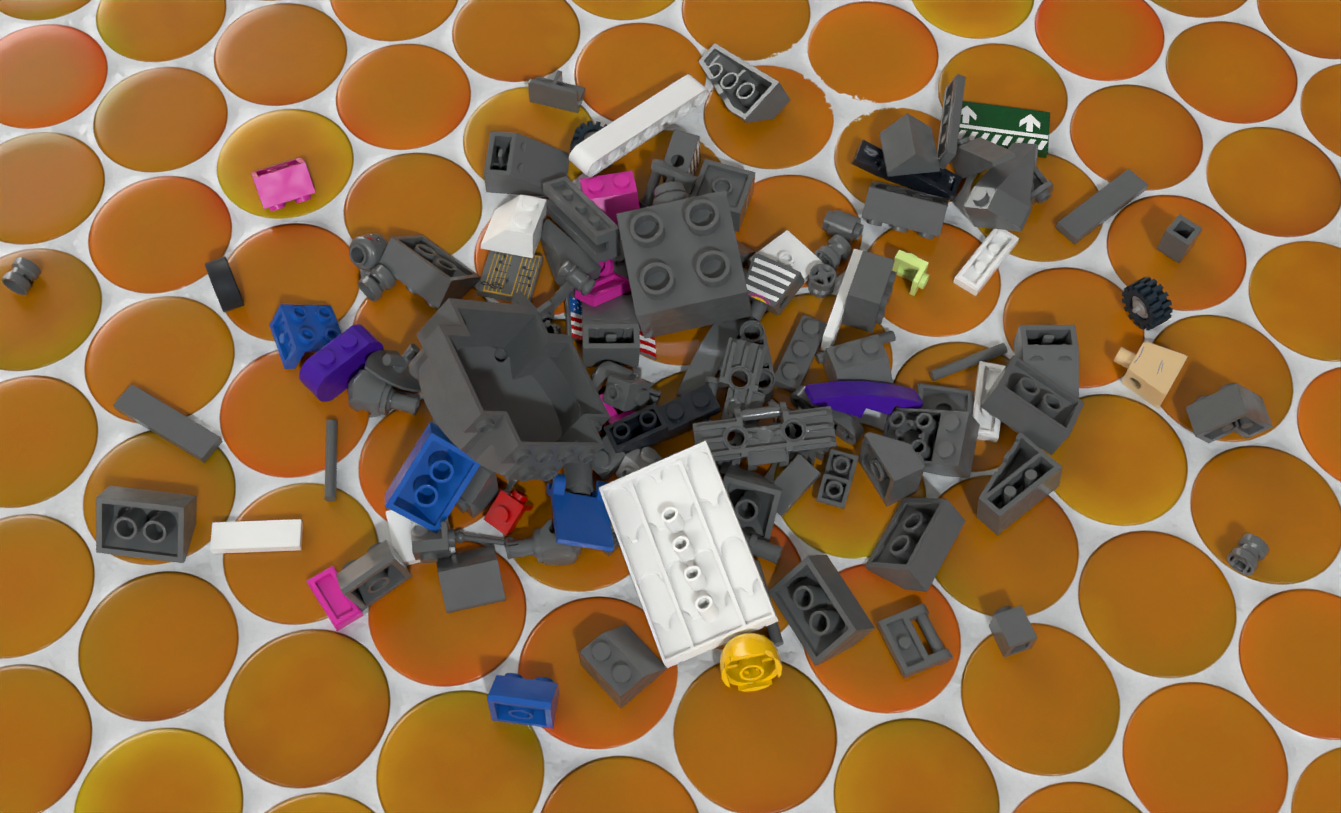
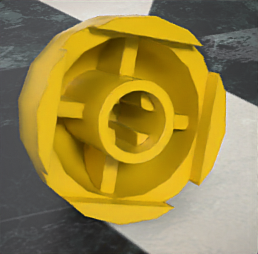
(750, 662)

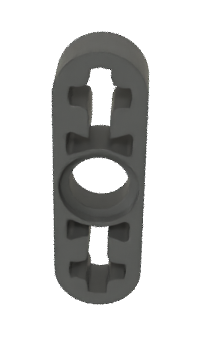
(844, 425)

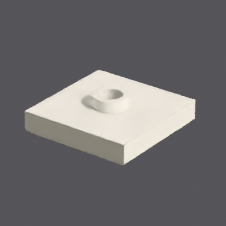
(790, 252)
(405, 531)

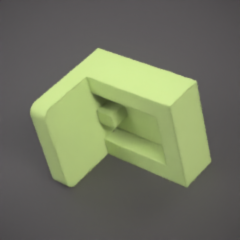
(911, 268)

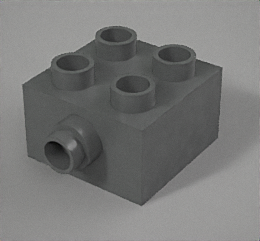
(683, 261)

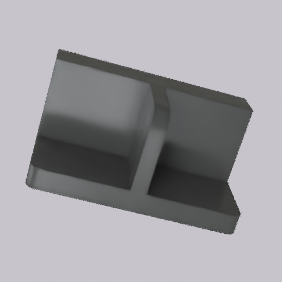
(556, 93)

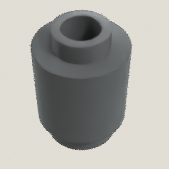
(843, 224)

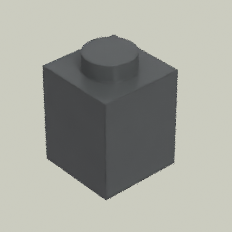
(1179, 238)
(1012, 630)

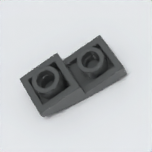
(837, 479)

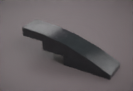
(940, 183)

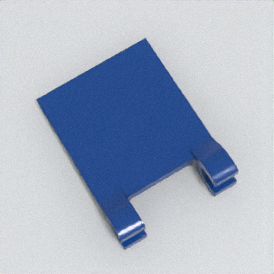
(580, 518)

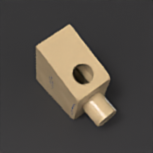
(1150, 371)

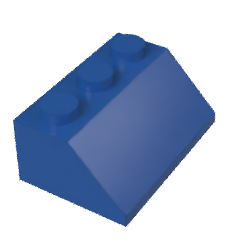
(430, 480)

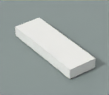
(985, 260)
(989, 425)
(256, 536)

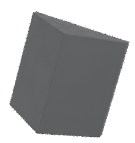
(909, 147)
(470, 579)

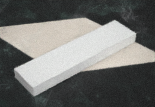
(838, 309)

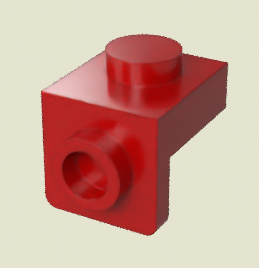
(508, 510)

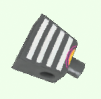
(683, 152)
(770, 286)

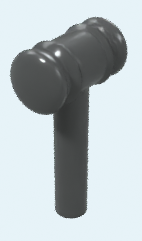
(574, 279)

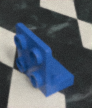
(302, 330)

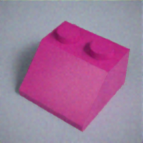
(283, 184)
(612, 193)

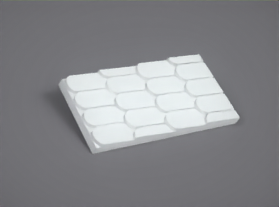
(687, 554)

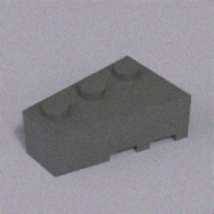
(1018, 485)

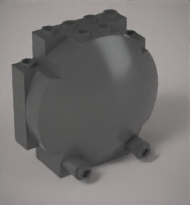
(508, 389)

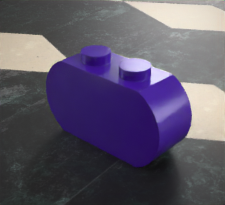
(334, 365)

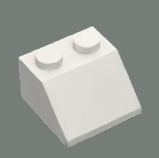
(516, 226)

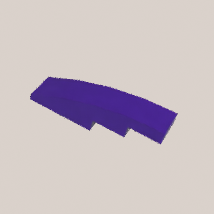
(856, 396)

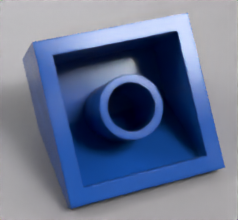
(523, 700)

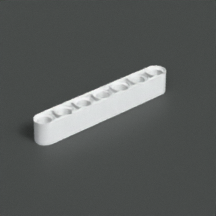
(638, 125)

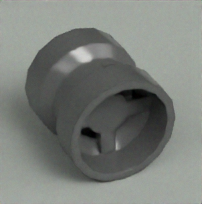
(835, 251)
(21, 276)
(376, 282)
(1249, 552)

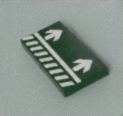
(1005, 125)

